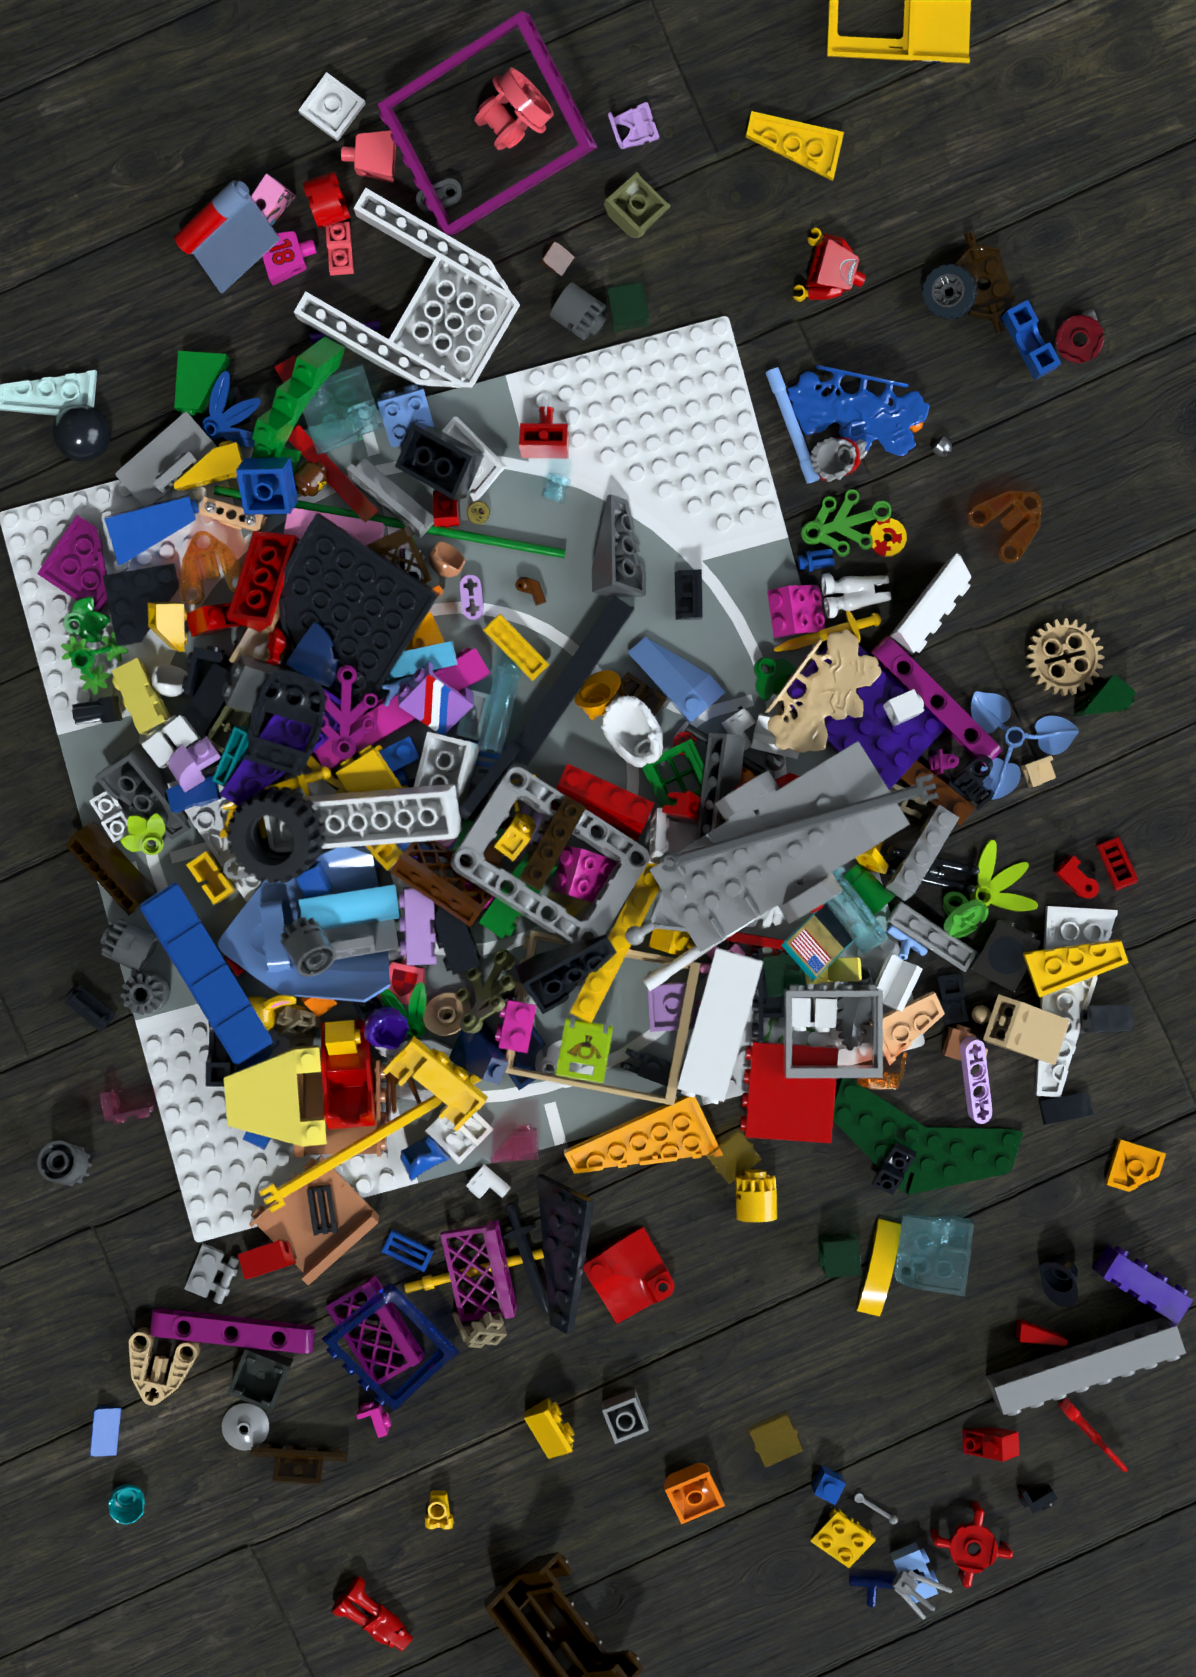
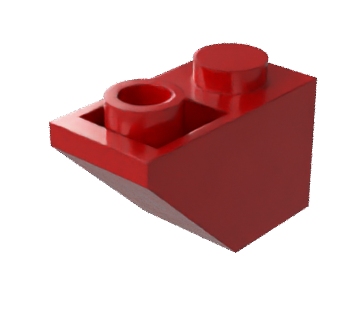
(210, 620)
(991, 1443)

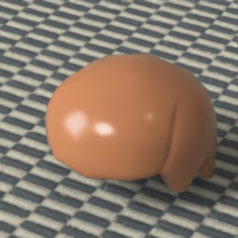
(446, 560)

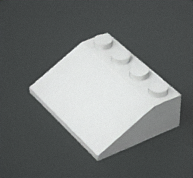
(931, 605)

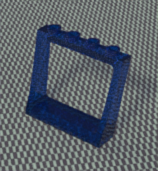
(390, 1293)

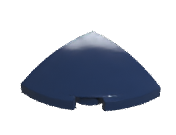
(315, 656)

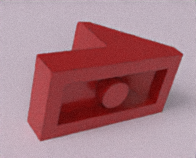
(445, 510)

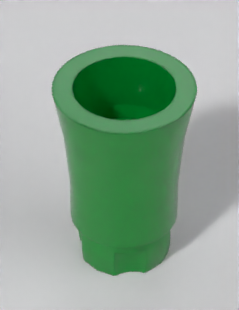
(869, 888)

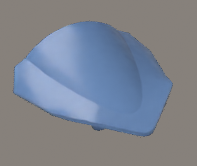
(255, 936)

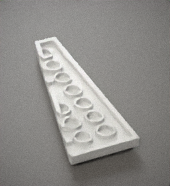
(1065, 928)

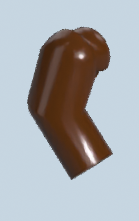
(531, 587)

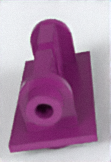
(940, 762)

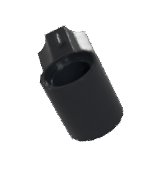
(104, 711)

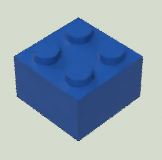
(267, 485)

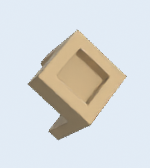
(1038, 771)

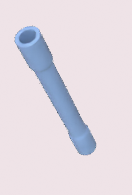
(779, 389)

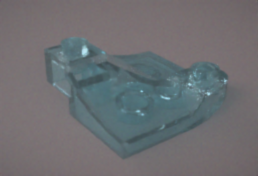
(342, 411)
(935, 1252)

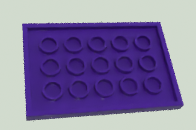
(888, 747)

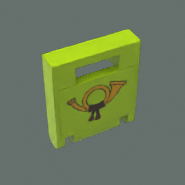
(586, 1046)

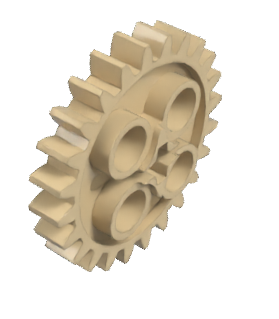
(1059, 637)

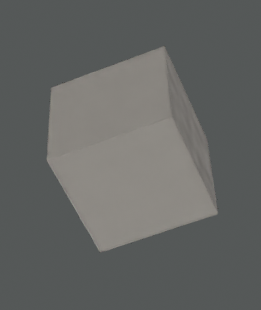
(625, 1416)

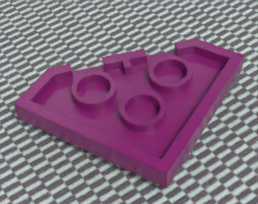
(78, 563)

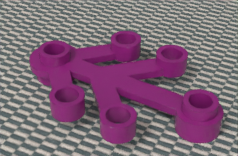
(346, 717)

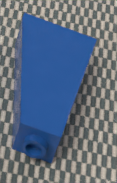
(145, 526)

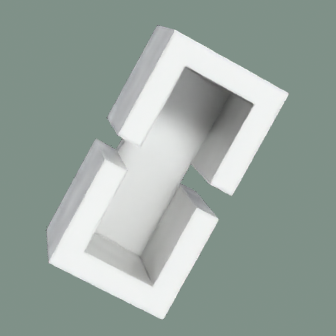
(161, 748)
(823, 1013)

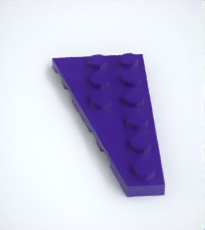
(252, 776)

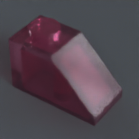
(518, 1145)

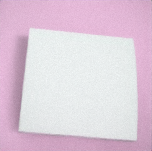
(464, 1141)

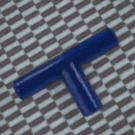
(872, 1584)

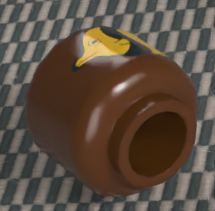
(310, 478)

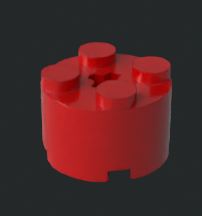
(326, 200)

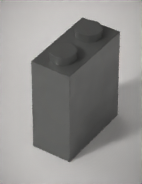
(247, 681)

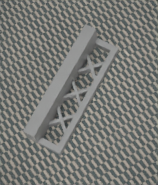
(391, 497)

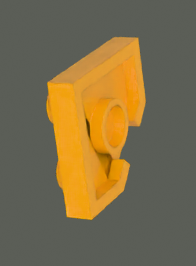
(1133, 1165)

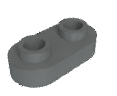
(441, 189)

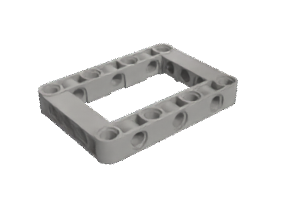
(610, 843)

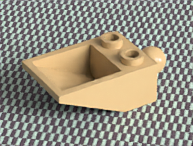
(1027, 1030)

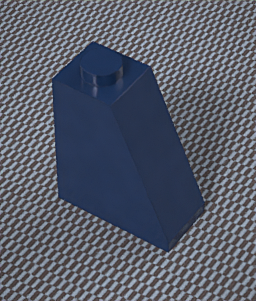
(480, 1055)

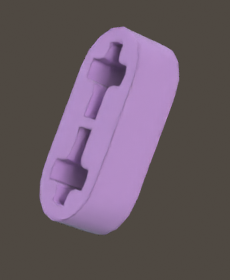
(465, 598)

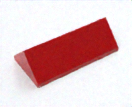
(261, 579)

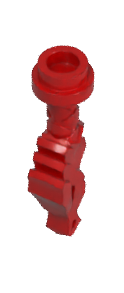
(276, 644)

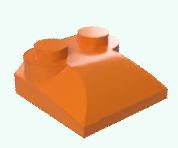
(693, 1492)

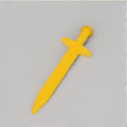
(851, 625)
(296, 782)

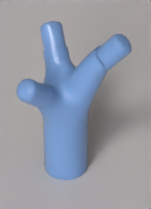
(394, 687)

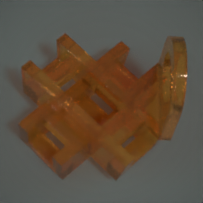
(889, 1081)

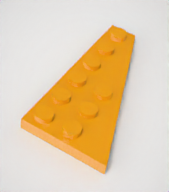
(648, 1139)

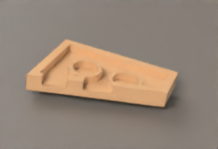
(904, 1027)

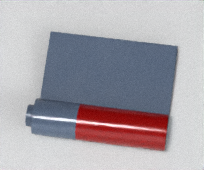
(228, 235)

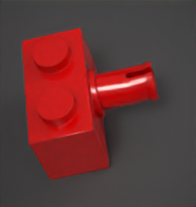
(544, 438)

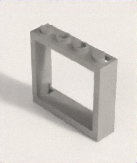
(835, 1071)

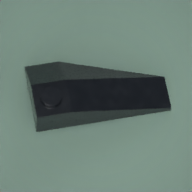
(557, 972)

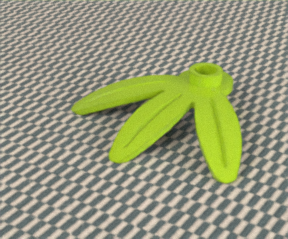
(991, 888)

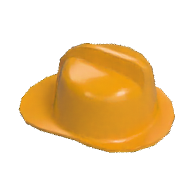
(598, 693)

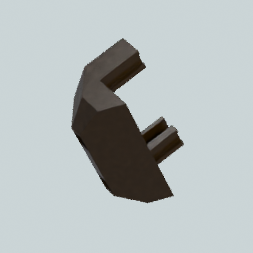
(547, 1627)

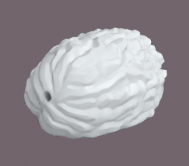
(633, 731)

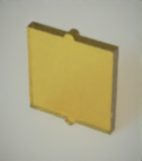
(734, 1157)
(776, 1440)

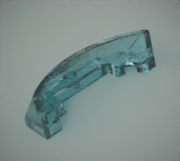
(856, 916)

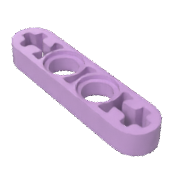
(972, 1081)

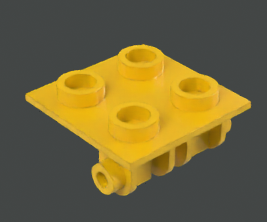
(843, 1538)

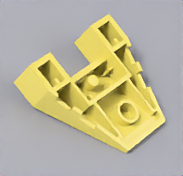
(267, 1100)

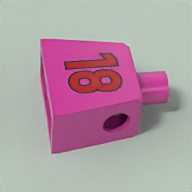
(287, 257)

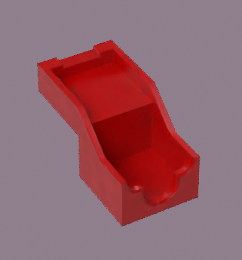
(348, 1085)

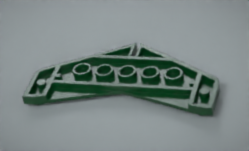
(942, 1153)

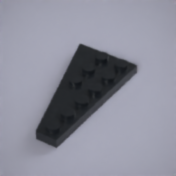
(565, 1235)

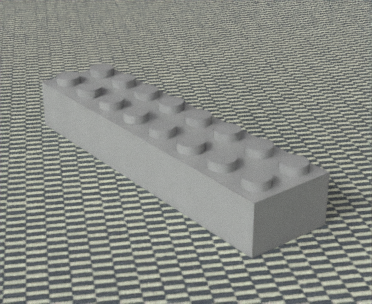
(1086, 1365)

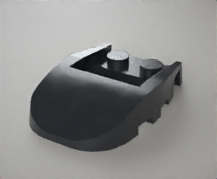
(293, 698)

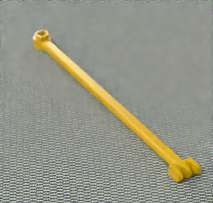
(350, 1151)

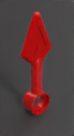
(1074, 1415)

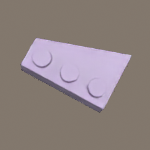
(417, 927)

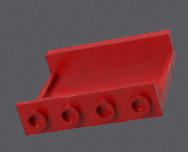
(788, 1106)

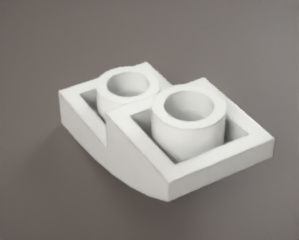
(111, 814)

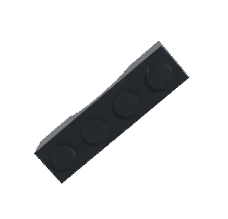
(218, 1062)

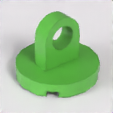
(963, 919)

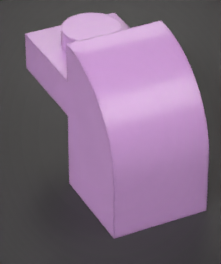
(188, 762)

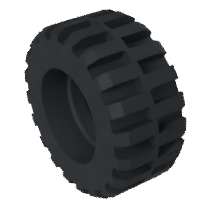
(253, 851)

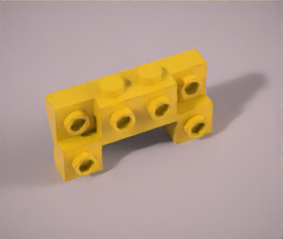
(440, 1077)

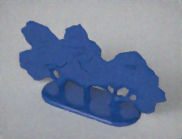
(861, 413)

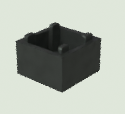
(260, 1377)

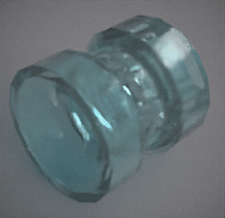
(556, 489)

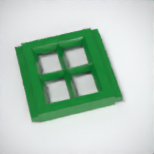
(654, 777)

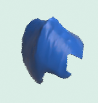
(422, 1157)

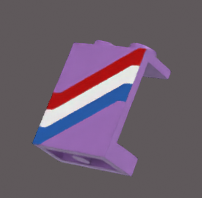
(434, 700)

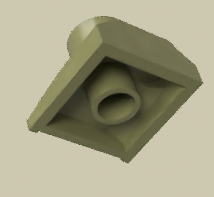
(635, 206)

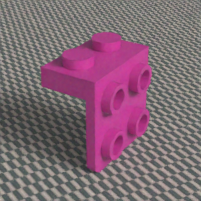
(796, 610)
(581, 873)
(517, 1025)

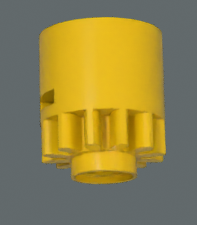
(756, 1197)

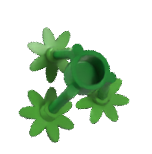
(84, 658)

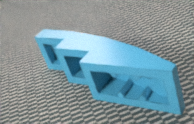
(439, 655)

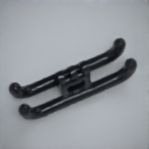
(937, 870)

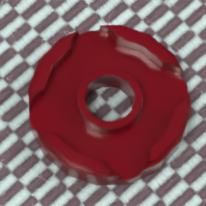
(1086, 325)

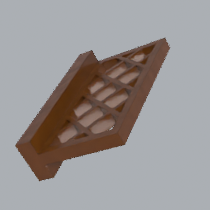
(438, 887)

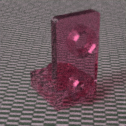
(110, 1104)

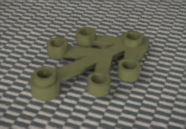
(473, 1016)

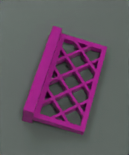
(498, 1265)
(394, 1326)

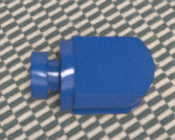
(816, 560)

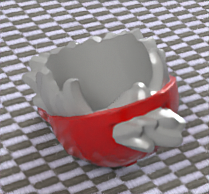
(837, 457)

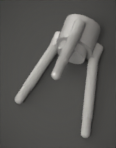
(905, 1584)

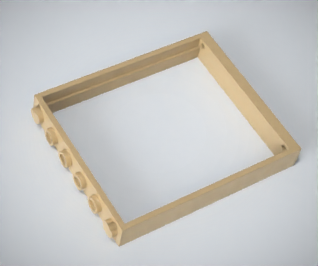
(669, 1098)

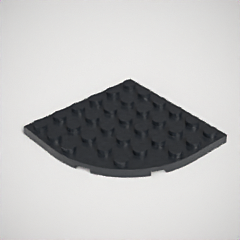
(357, 598)

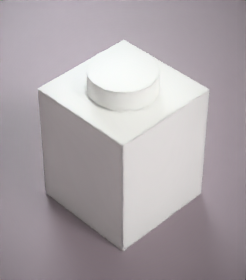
(904, 707)

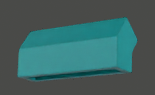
(233, 755)

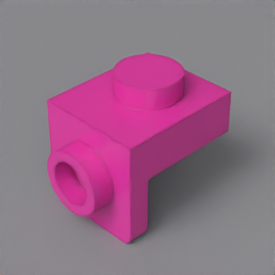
(380, 1419)

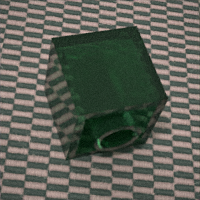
(627, 307)
(839, 1255)

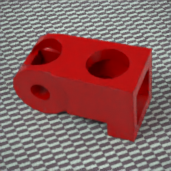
(1075, 879)

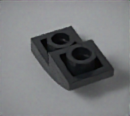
(1065, 1108)
(893, 1168)

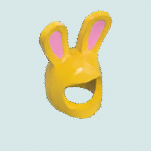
(268, 1009)

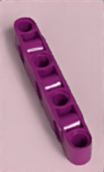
(949, 713)
(213, 1329)

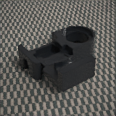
(972, 781)

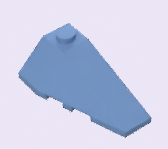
(680, 681)

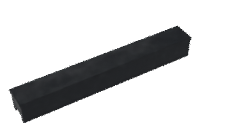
(573, 678)

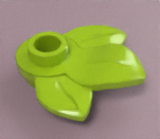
(142, 831)

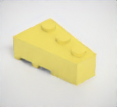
(139, 696)

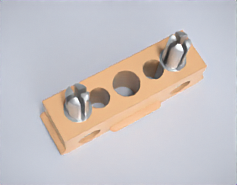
(211, 507)

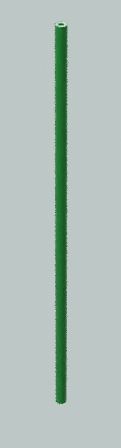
(437, 530)

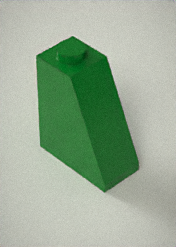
(196, 378)

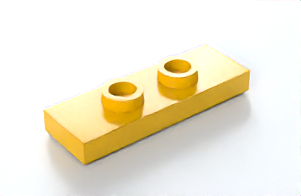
(516, 647)

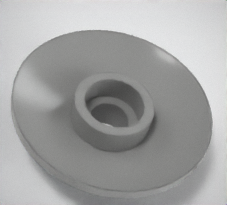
(247, 1415)

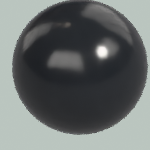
(81, 432)

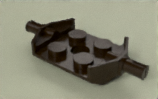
(985, 263)

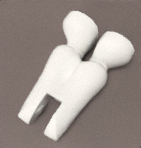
(857, 592)

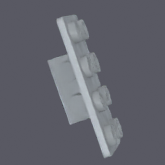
(165, 460)
(363, 938)

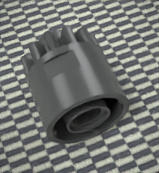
(579, 311)
(128, 945)
(308, 947)
(157, 992)
(63, 1163)

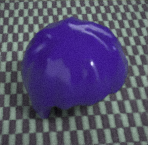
(386, 1028)

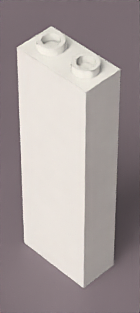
(719, 1025)

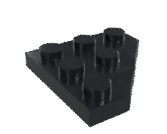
(129, 599)

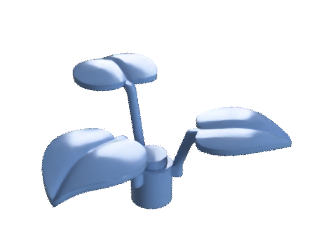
(991, 711)

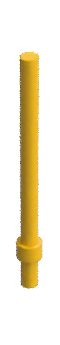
(429, 1282)

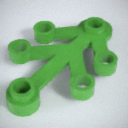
(842, 524)

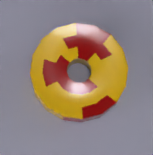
(897, 533)

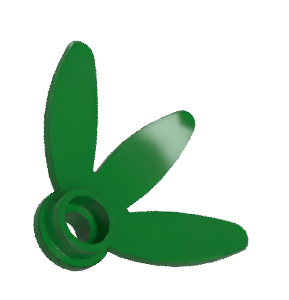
(415, 1009)

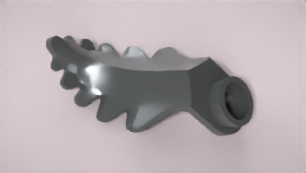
(854, 1013)

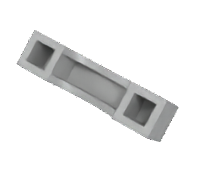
(923, 853)

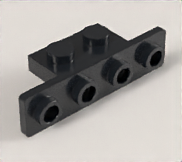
(762, 1005)

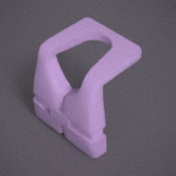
(640, 124)

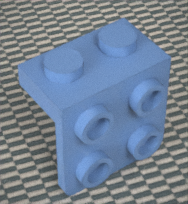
(402, 410)

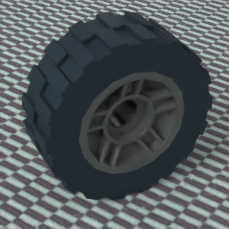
(943, 279)

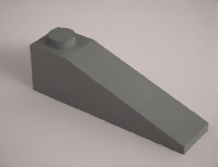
(616, 560)
(140, 785)

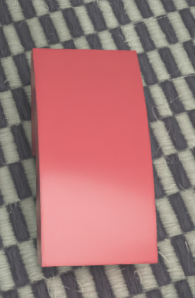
(339, 249)

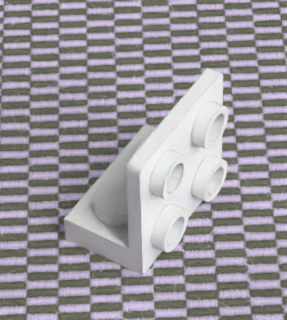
(668, 836)

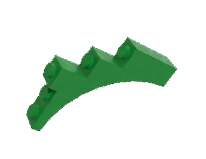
(293, 396)

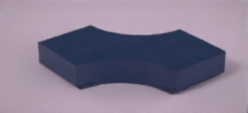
(527, 1060)

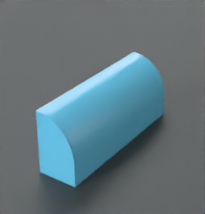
(352, 907)

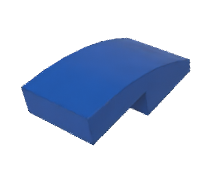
(200, 795)

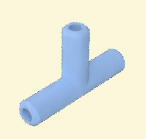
(907, 942)

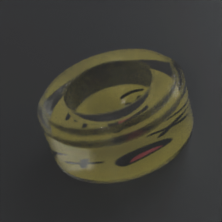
(478, 512)

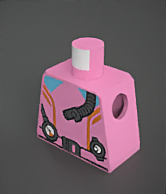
(273, 196)

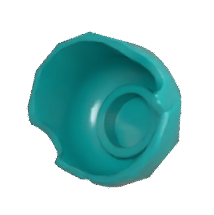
(126, 1504)

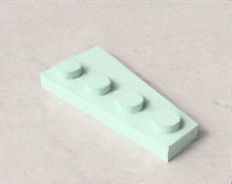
(49, 394)

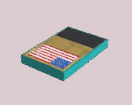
(817, 942)

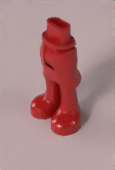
(382, 1625)

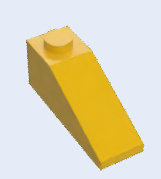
(212, 468)

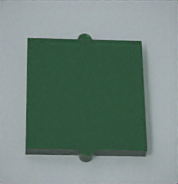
(781, 973)

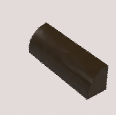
(110, 867)

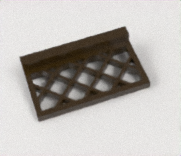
(396, 540)

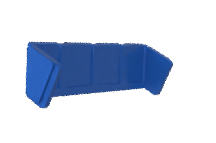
(206, 974)

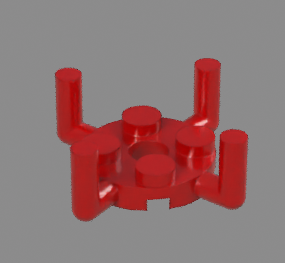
(966, 1534)

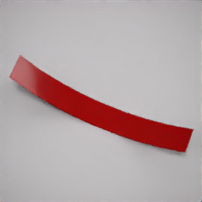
(336, 478)

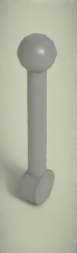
(893, 1519)

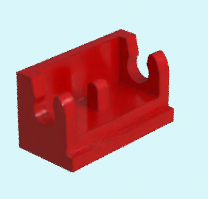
(686, 808)
(266, 1259)

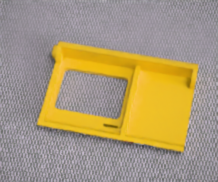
(930, 34)

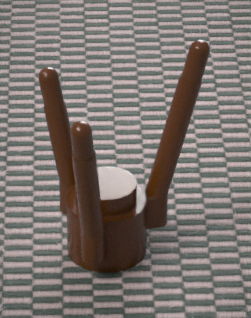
(391, 1098)

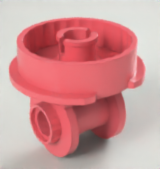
(525, 98)

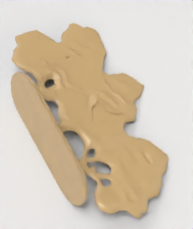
(828, 693)

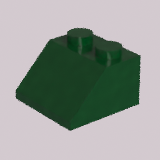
(1107, 697)

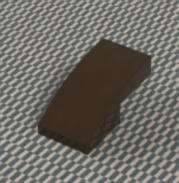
(633, 686)

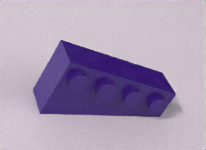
(1142, 1284)

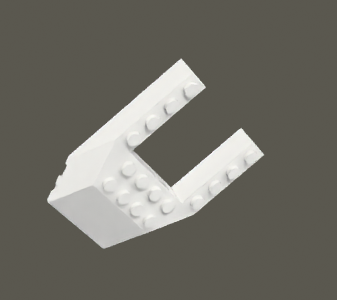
(451, 318)

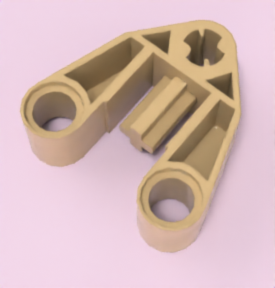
(140, 1362)

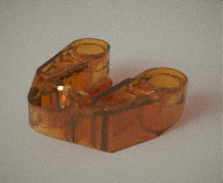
(1023, 536)
(191, 569)

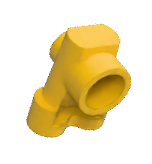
(438, 1511)

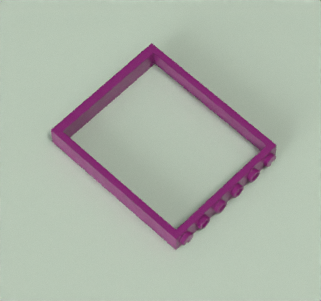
(558, 88)

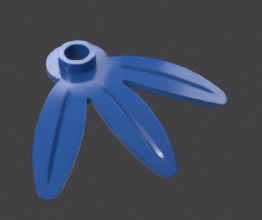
(222, 421)

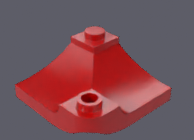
(629, 1275)

